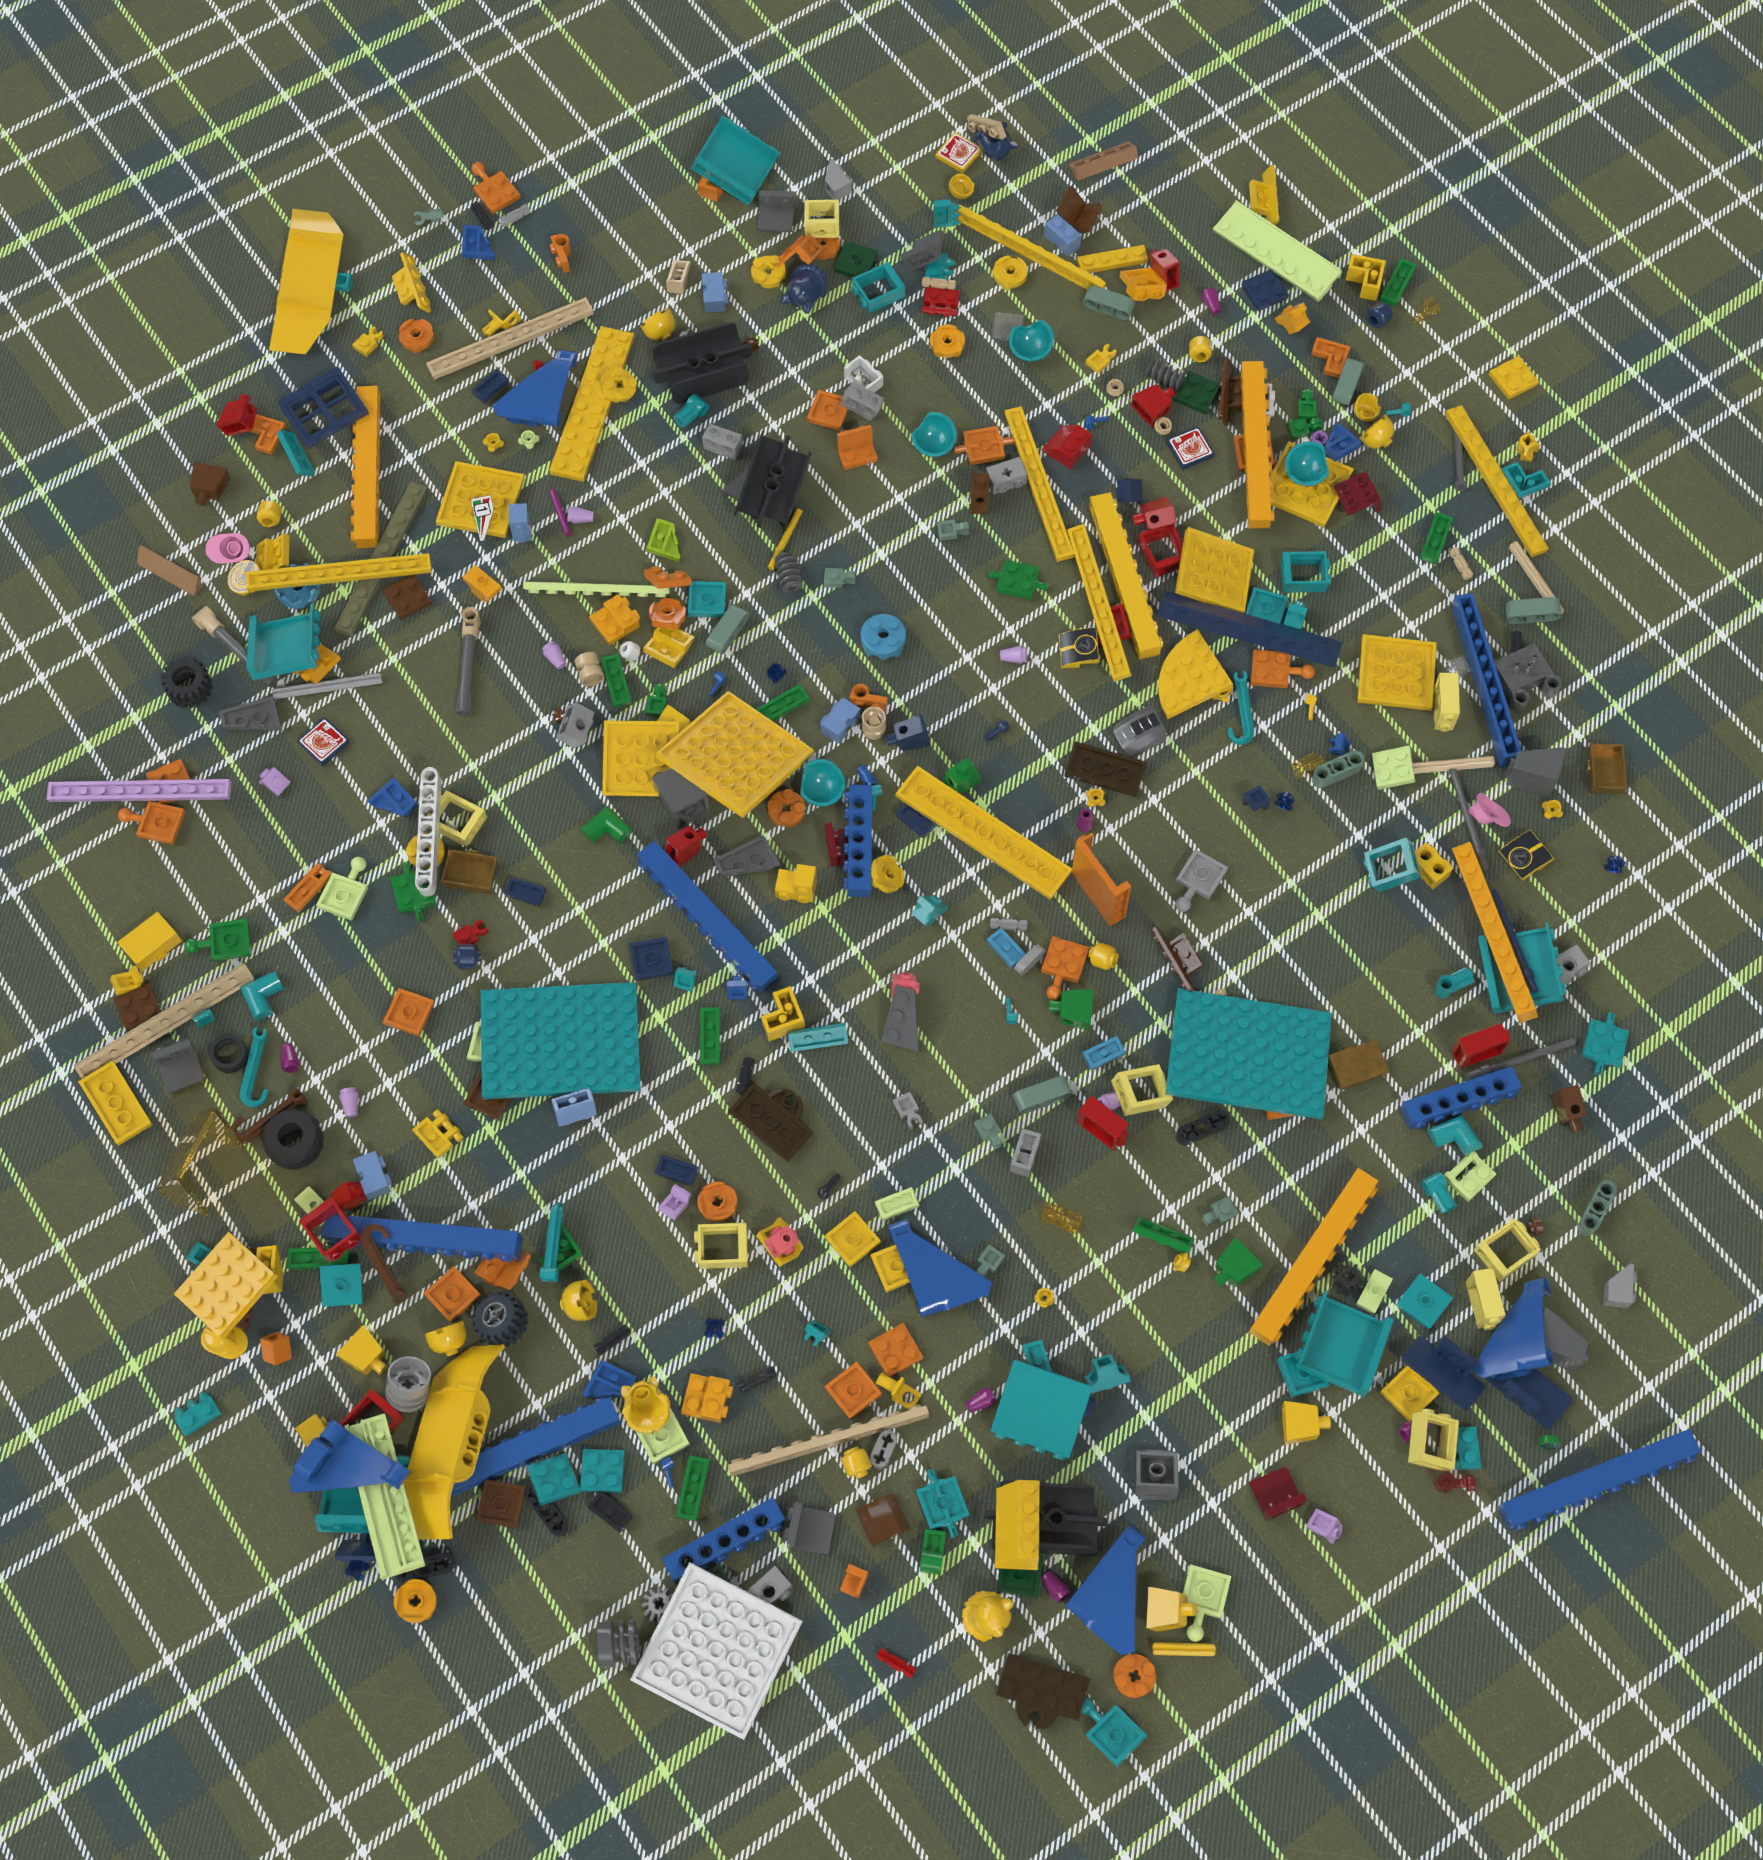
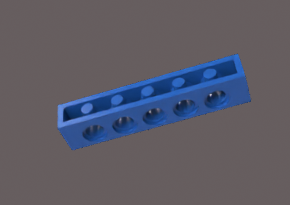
(863, 796)
(1505, 1078)
(767, 1509)

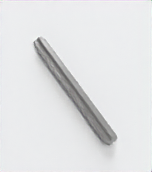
(328, 685)

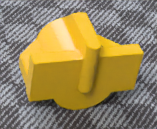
(1526, 446)

